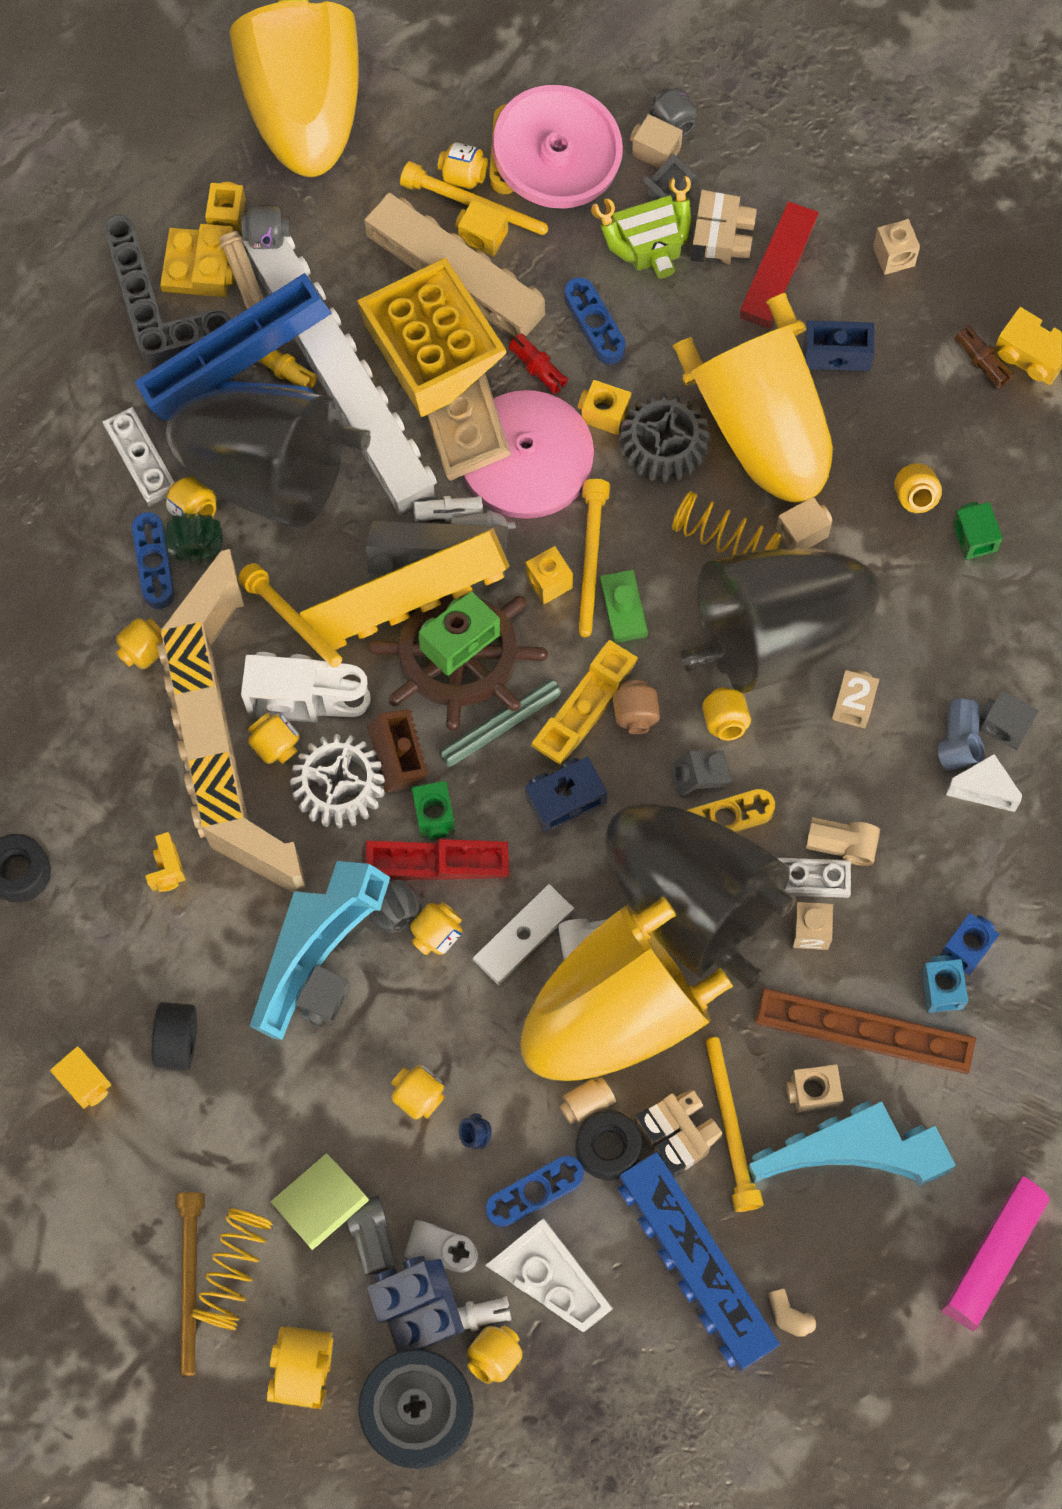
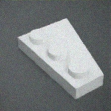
(552, 1275)

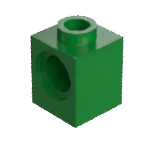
(977, 530)
(429, 796)

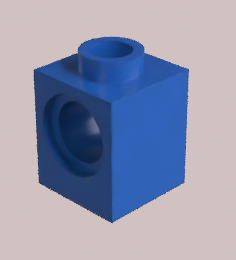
(957, 949)

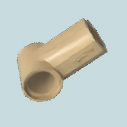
(852, 841)

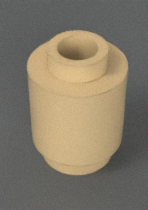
(586, 1101)

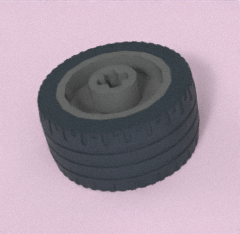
(412, 1379)

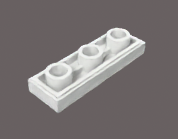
(147, 470)
(819, 878)
(539, 919)

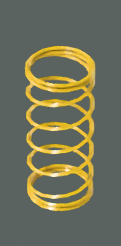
(682, 517)
(223, 1320)

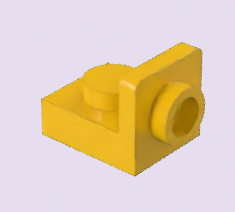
(168, 858)

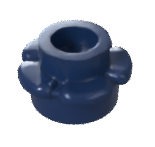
(475, 1131)

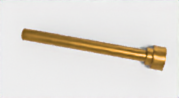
(189, 1209)

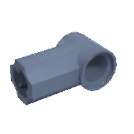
(962, 743)

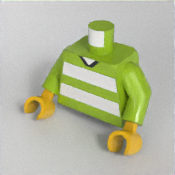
(649, 232)

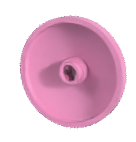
(557, 146)
(549, 472)

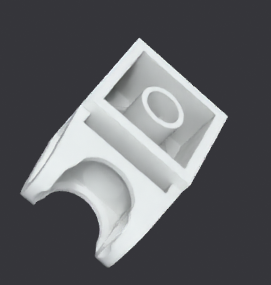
(301, 688)

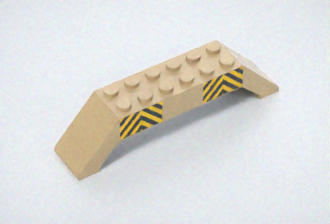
(205, 734)

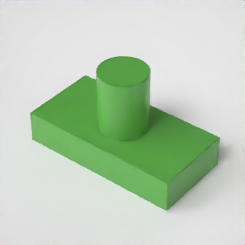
(623, 606)

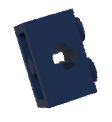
(839, 345)
(556, 809)

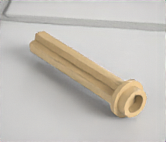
(241, 268)

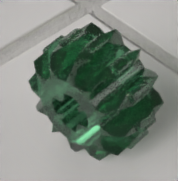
(193, 537)

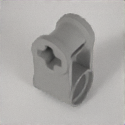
(439, 1243)

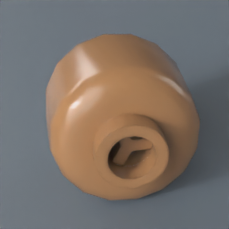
(636, 706)

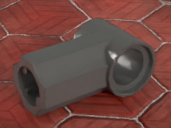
(369, 1229)

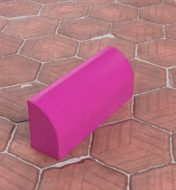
(996, 1253)

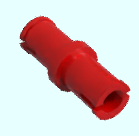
(538, 363)

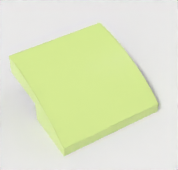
(319, 1201)

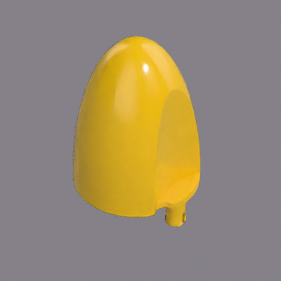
(299, 79)
(767, 407)
(615, 1001)

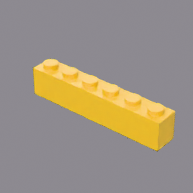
(408, 588)

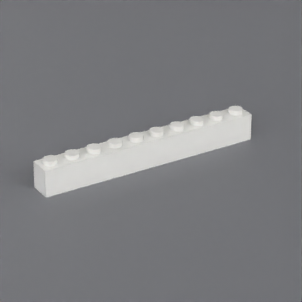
(350, 386)

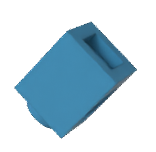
(944, 1000)

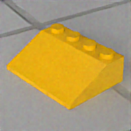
(431, 335)

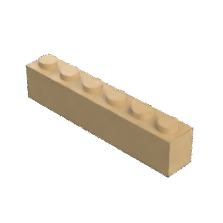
(422, 242)

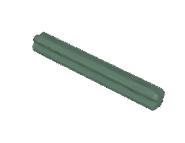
(499, 723)

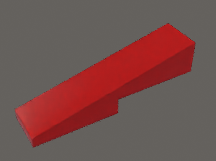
(779, 263)
(439, 860)

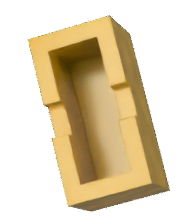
(1031, 346)

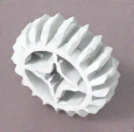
(313, 771)

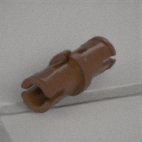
(983, 356)

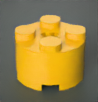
(300, 1366)

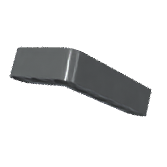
(144, 303)

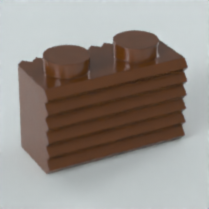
(397, 750)

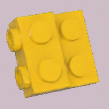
(196, 262)

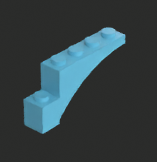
(309, 934)
(863, 1141)

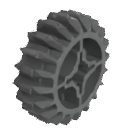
(640, 427)

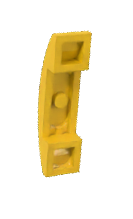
(586, 703)

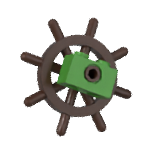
(453, 639)

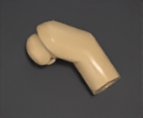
(789, 1318)

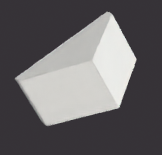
(987, 785)

